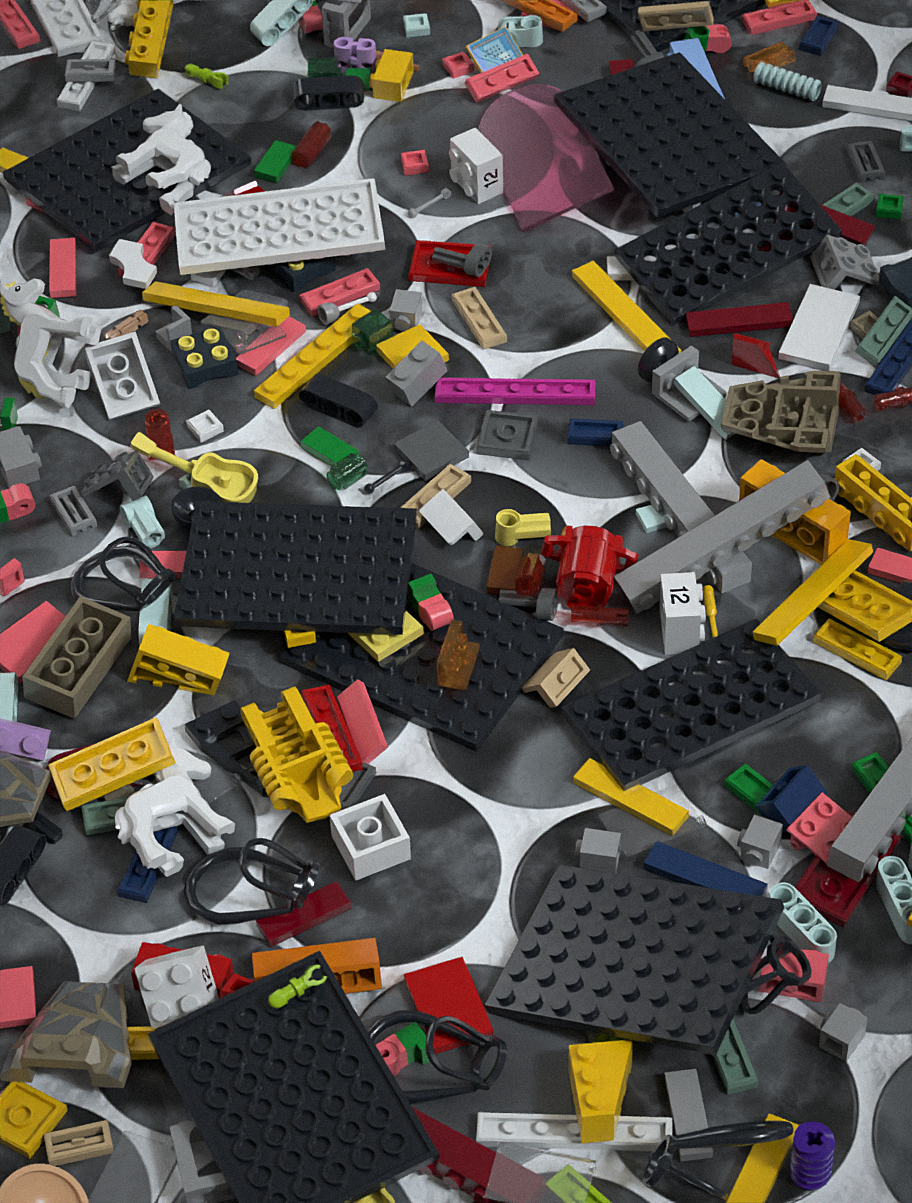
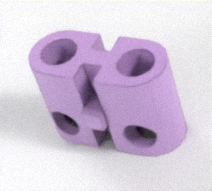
(355, 53)

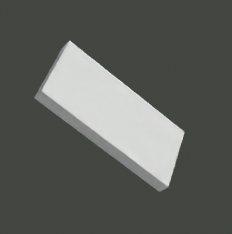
(67, 24)
(819, 327)

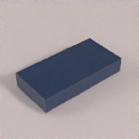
(818, 35)
(592, 431)

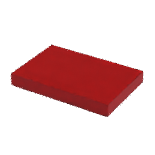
(429, 271)
(448, 991)

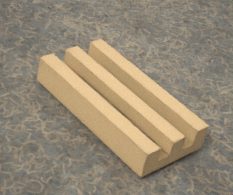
(79, 1147)

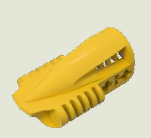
(297, 758)

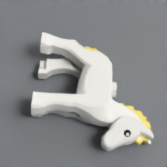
(40, 341)

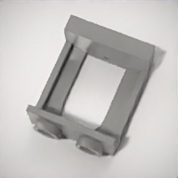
(336, 20)
(202, 1189)

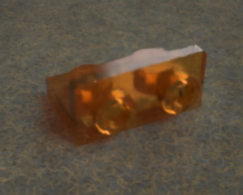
(456, 658)

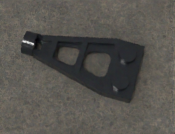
(218, 725)

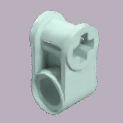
(524, 30)

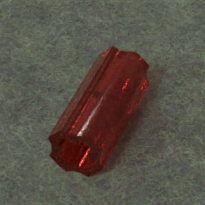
(311, 144)
(530, 574)

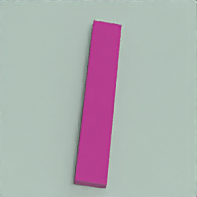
(515, 391)

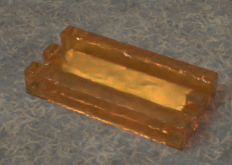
(770, 55)

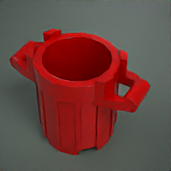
(587, 563)

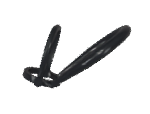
(141, 552)
(295, 898)
(788, 979)
(442, 1024)
(718, 1136)

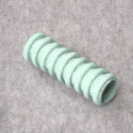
(787, 81)

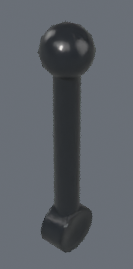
(403, 466)

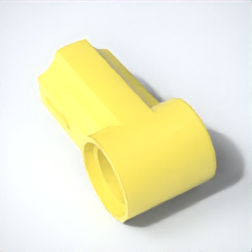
(513, 526)

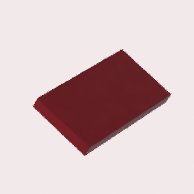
(834, 893)

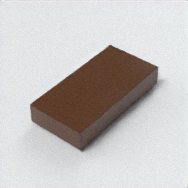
(504, 569)

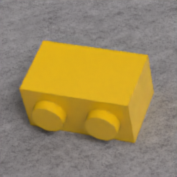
(392, 75)

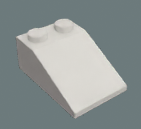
(121, 376)

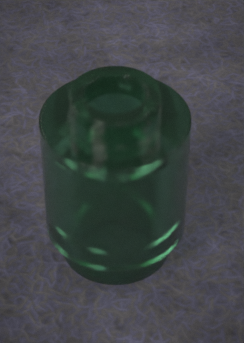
(347, 471)

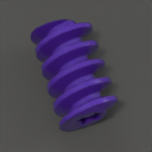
(812, 1156)

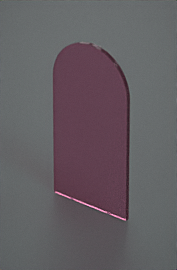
(544, 156)

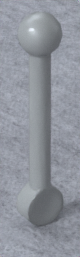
(445, 193)

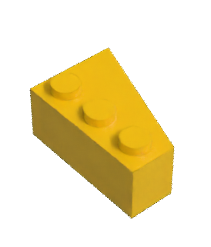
(178, 661)
(598, 1085)

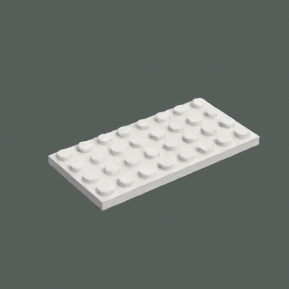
(278, 226)

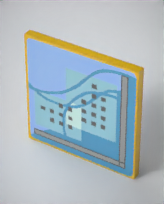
(494, 50)

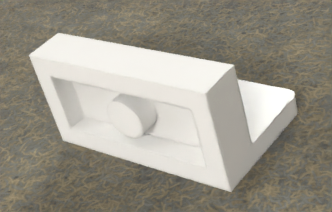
(449, 518)

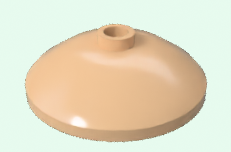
(41, 1185)

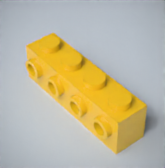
(149, 37)
(876, 498)

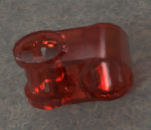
(159, 430)

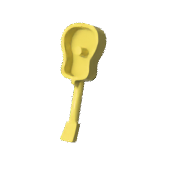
(228, 478)

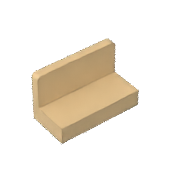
(557, 676)

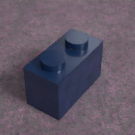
(790, 796)

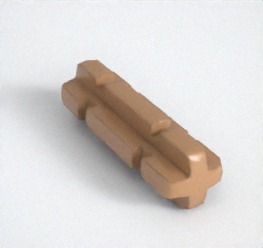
(128, 325)

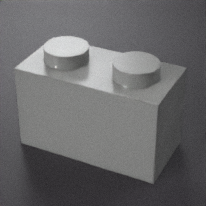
(416, 373)
(17, 460)

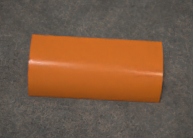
(352, 962)

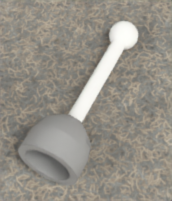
(329, 312)

